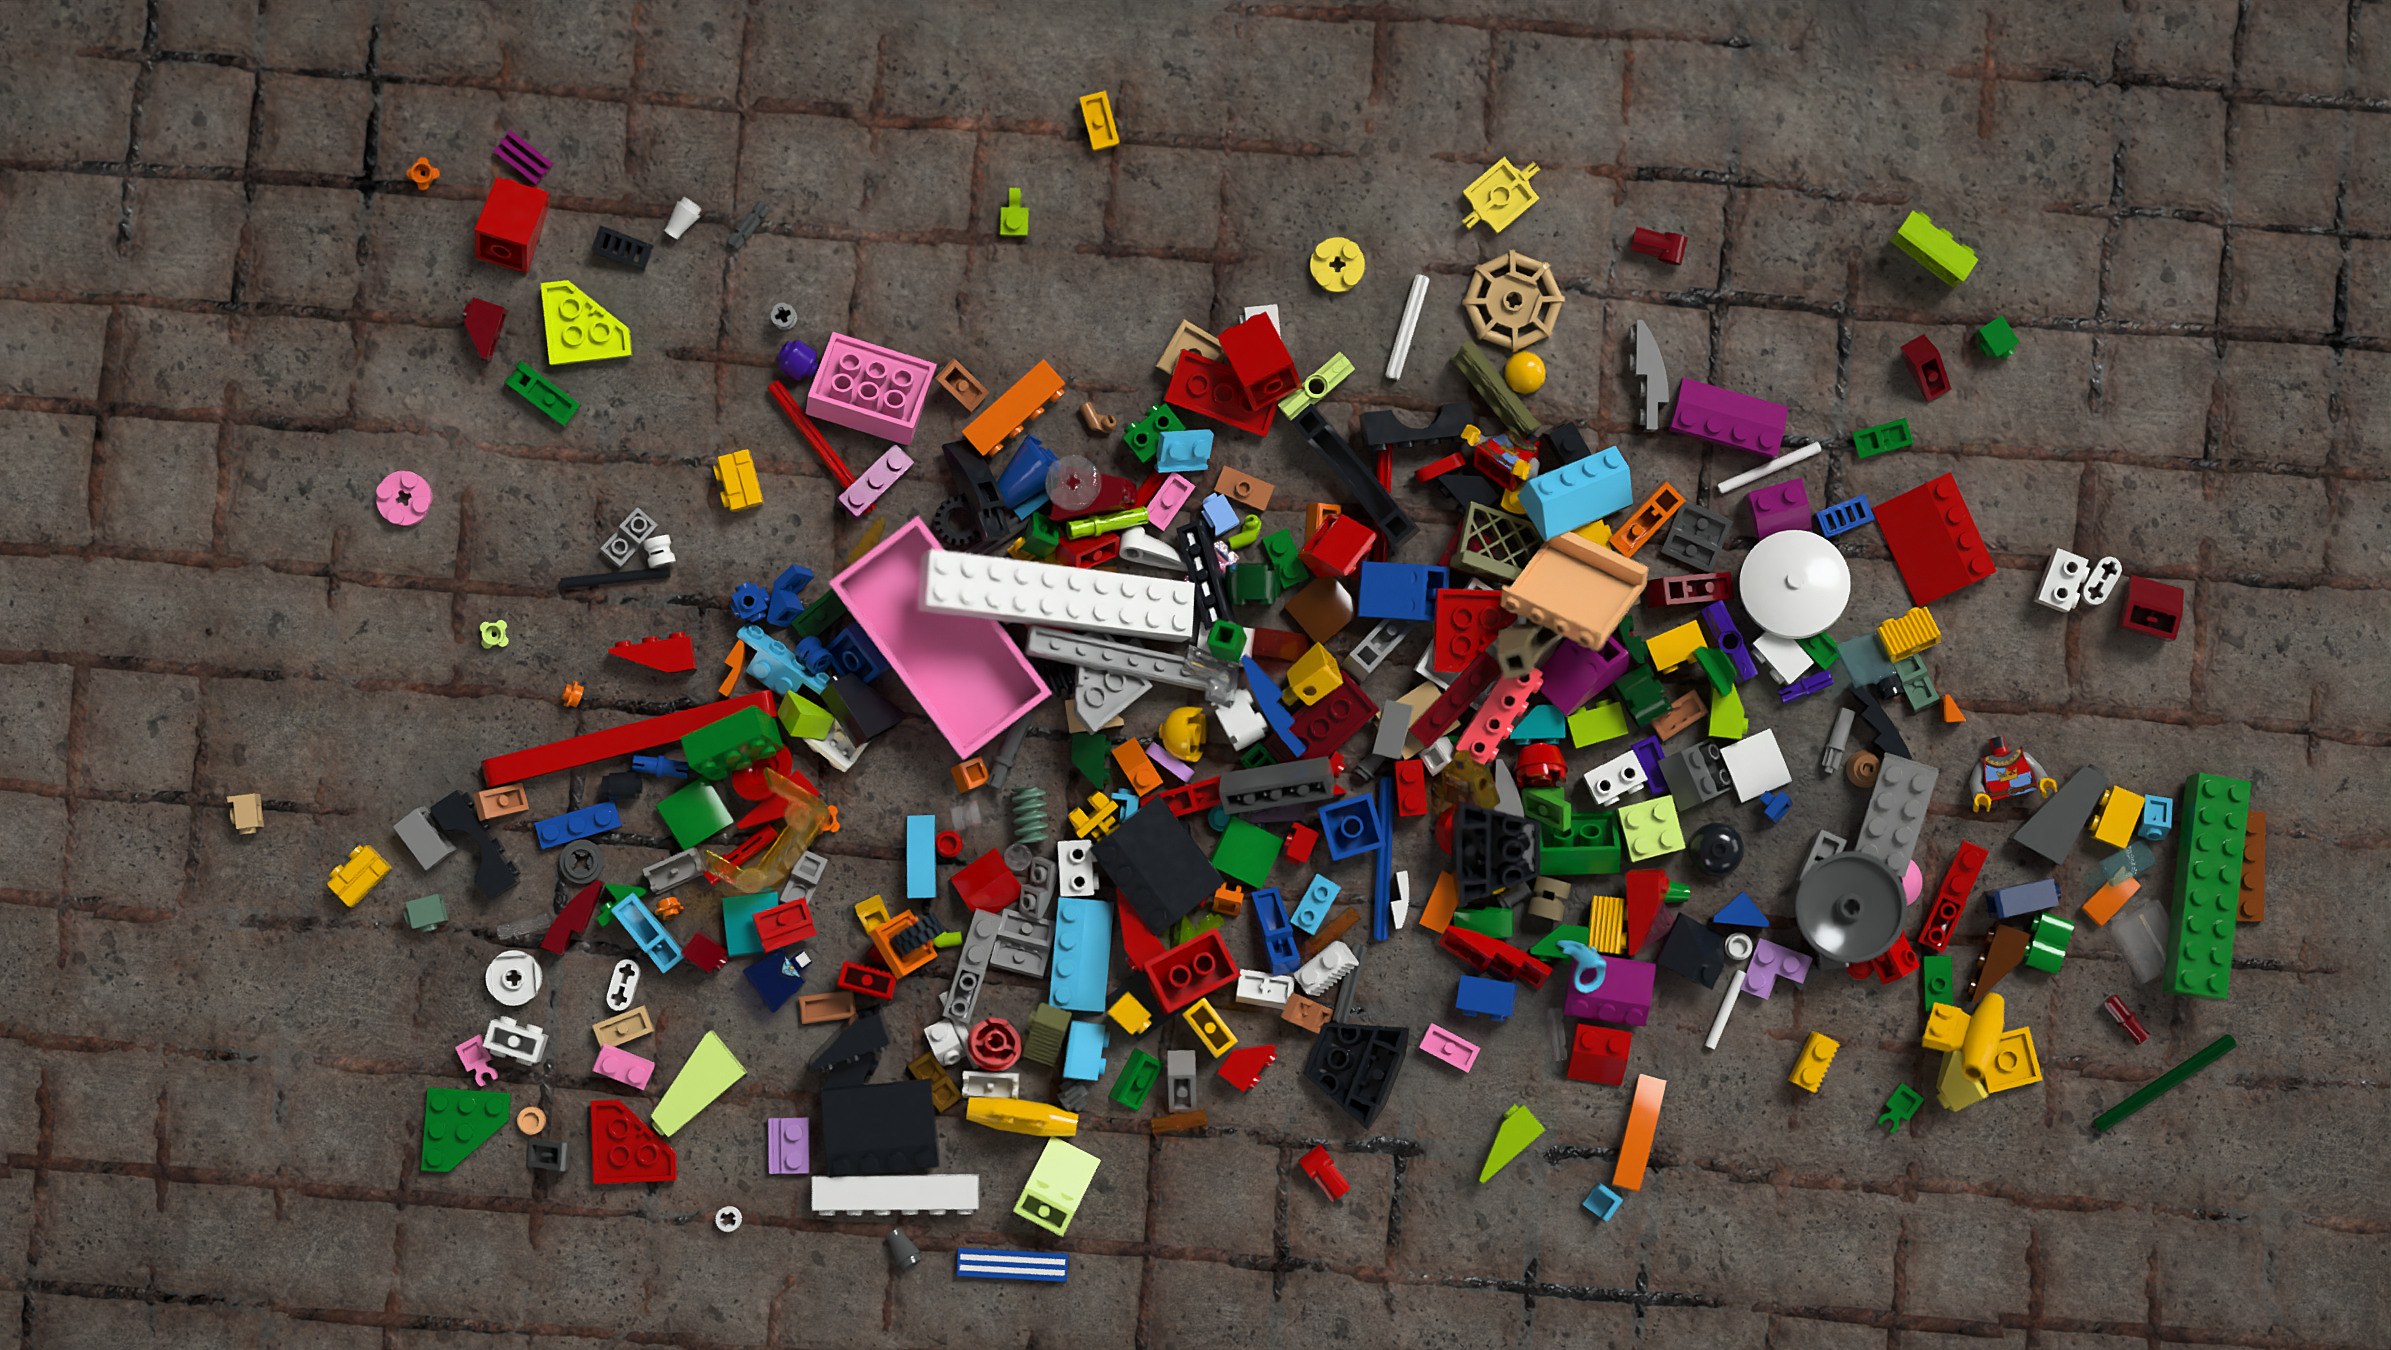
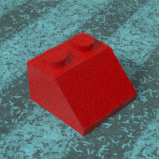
(1599, 1054)

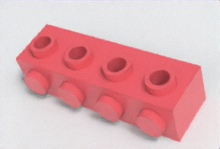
(1496, 713)

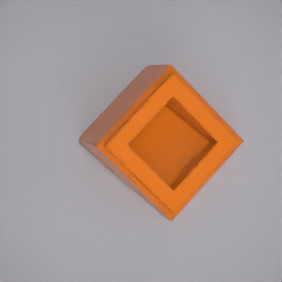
(1949, 711)
(970, 774)

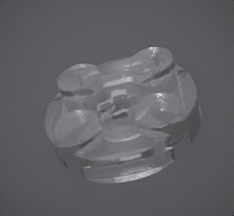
(1085, 493)

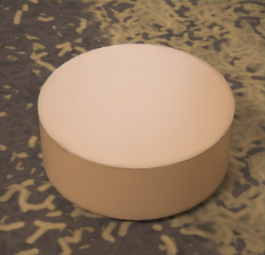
(531, 1120)

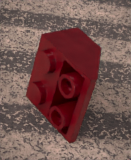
(2151, 609)

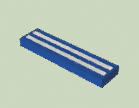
(1012, 1264)

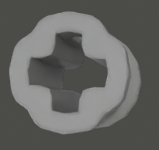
(792, 319)

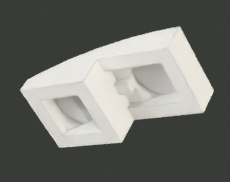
(1400, 907)

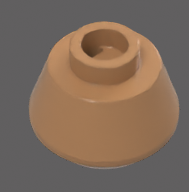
(1860, 776)

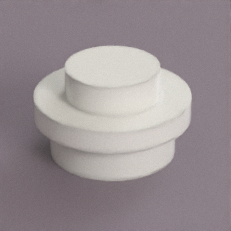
(1738, 946)

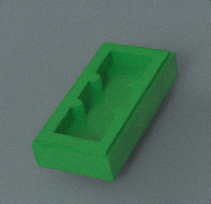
(1937, 981)

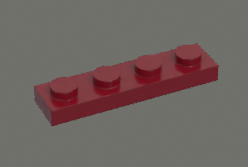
(1455, 699)

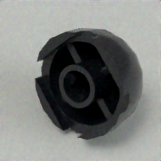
(1716, 849)

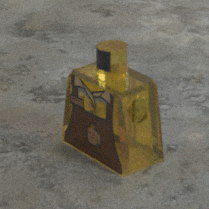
(1469, 782)

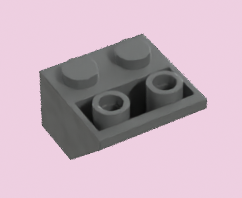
(1696, 774)

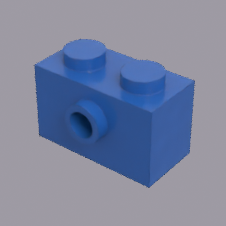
(1486, 996)

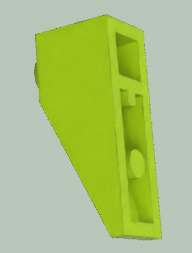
(1726, 716)
(1513, 1135)

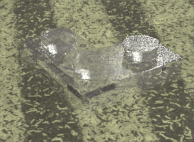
(1219, 673)

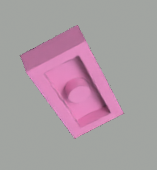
(1169, 500)
(1449, 1047)
(623, 1066)

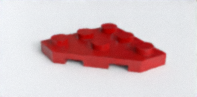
(1466, 626)
(627, 1147)

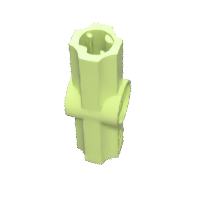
(1329, 375)

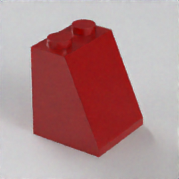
(511, 224)
(1260, 361)

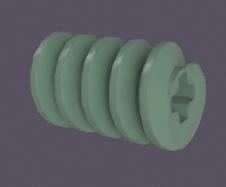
(1030, 815)

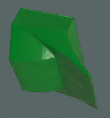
(1717, 668)

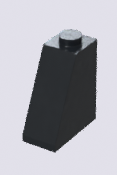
(860, 709)

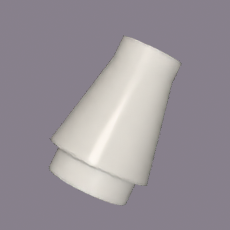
(683, 217)

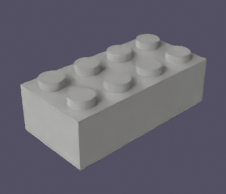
(1896, 811)

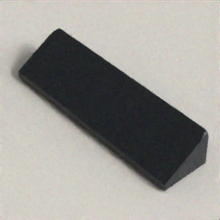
(1205, 573)

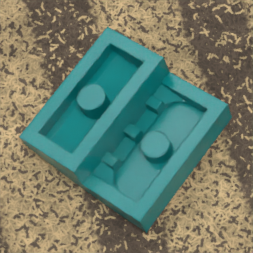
(739, 925)

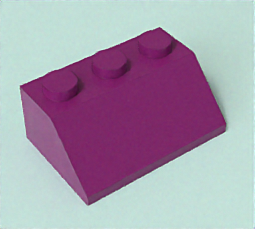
(1619, 999)

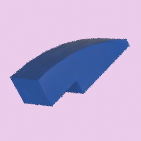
(1275, 931)

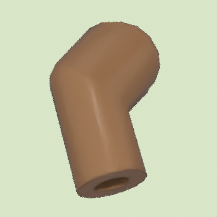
(1096, 421)

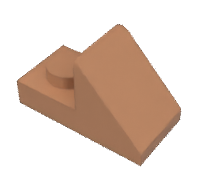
(962, 385)
(500, 802)

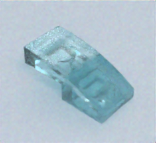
(2127, 862)

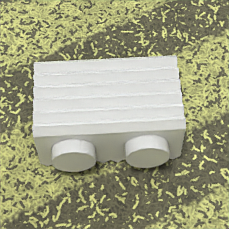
(1326, 968)

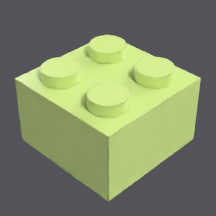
(1650, 828)

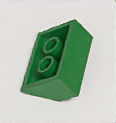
(1585, 848)

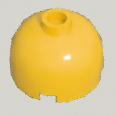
(1184, 732)

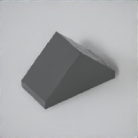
(549, 1154)

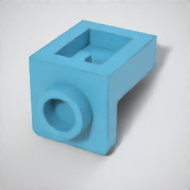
(1132, 802)
(2156, 817)

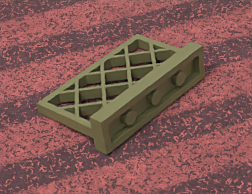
(1494, 390)
(1486, 565)

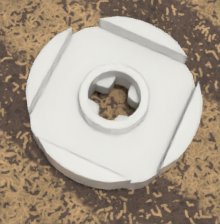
(526, 987)

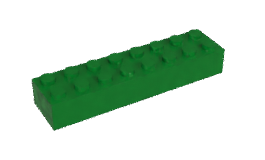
(2206, 887)

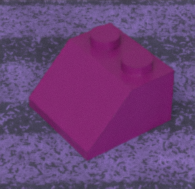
(1779, 509)

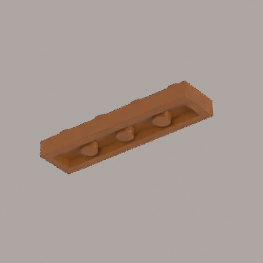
(2253, 870)

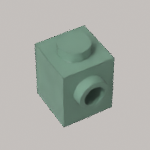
(426, 912)

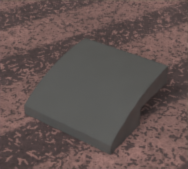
(1697, 536)

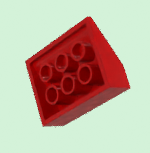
(1933, 539)

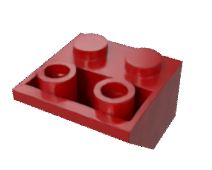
(1336, 546)

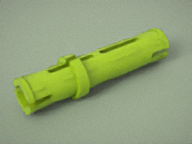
(1095, 525)

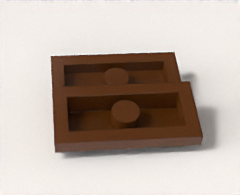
(1323, 608)

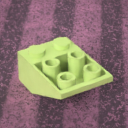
(1057, 1185)

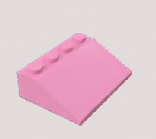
(870, 389)

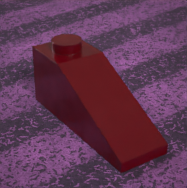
(1689, 589)

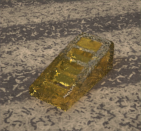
(869, 541)

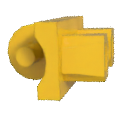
(1103, 807)

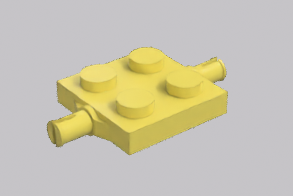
(1500, 195)

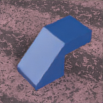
(784, 600)

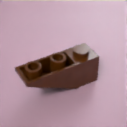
(2001, 955)

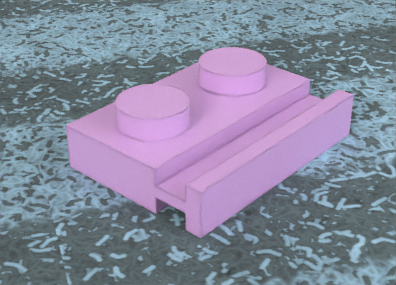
(789, 1145)

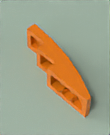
(1638, 1133)

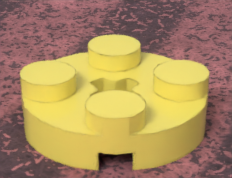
(1326, 253)

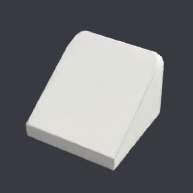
(1438, 755)

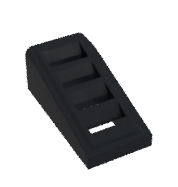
(625, 239)

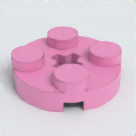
(418, 504)

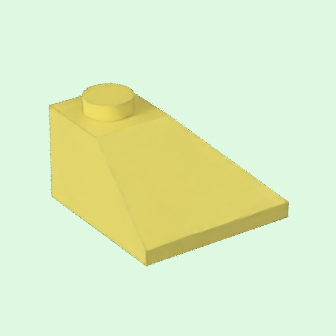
(1953, 1088)

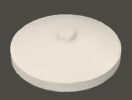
(1794, 584)

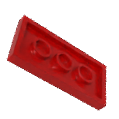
(1215, 392)

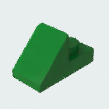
(620, 892)

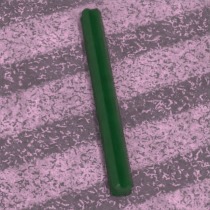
(2165, 1083)

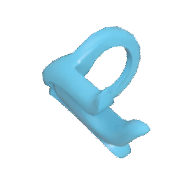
(1586, 958)

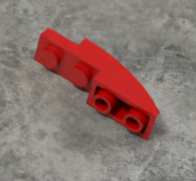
(1952, 895)

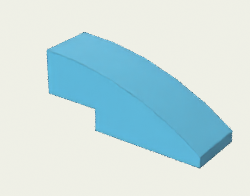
(921, 856)
(648, 932)

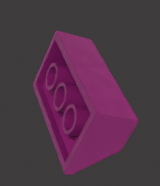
(1728, 418)

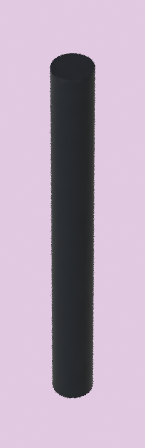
(615, 577)

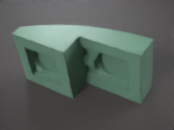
(1916, 683)

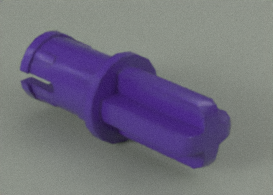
(1805, 686)

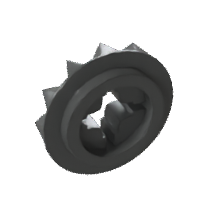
(568, 861)

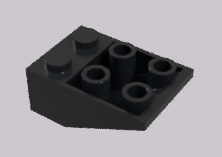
(859, 1034)

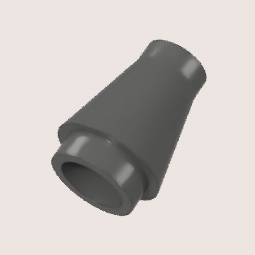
(904, 1251)

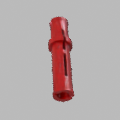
(746, 850)

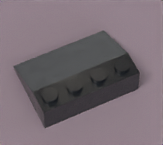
(1156, 864)
(880, 1128)

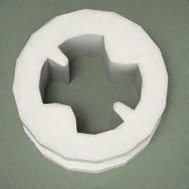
(730, 1227)

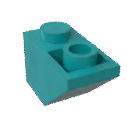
(1542, 723)

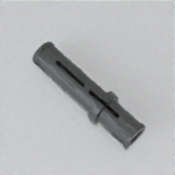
(1008, 753)

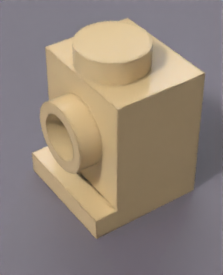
(246, 812)

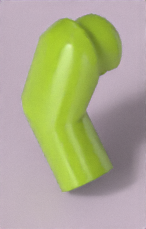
(1249, 533)

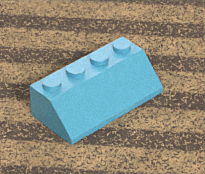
(1578, 493)
(1081, 954)

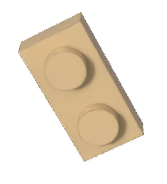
(624, 1027)

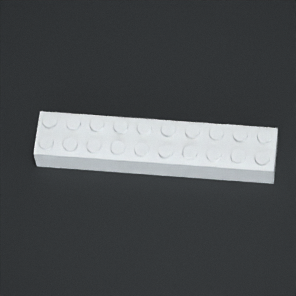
(1055, 596)

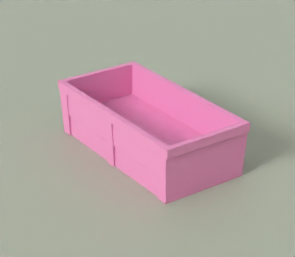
(954, 665)

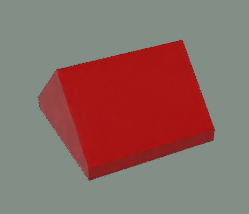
(987, 883)

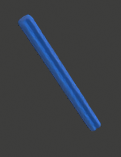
(1383, 860)

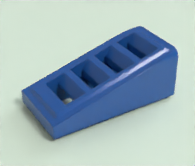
(1824, 526)

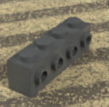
(1276, 785)

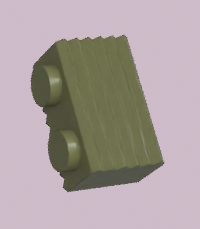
(1046, 1033)

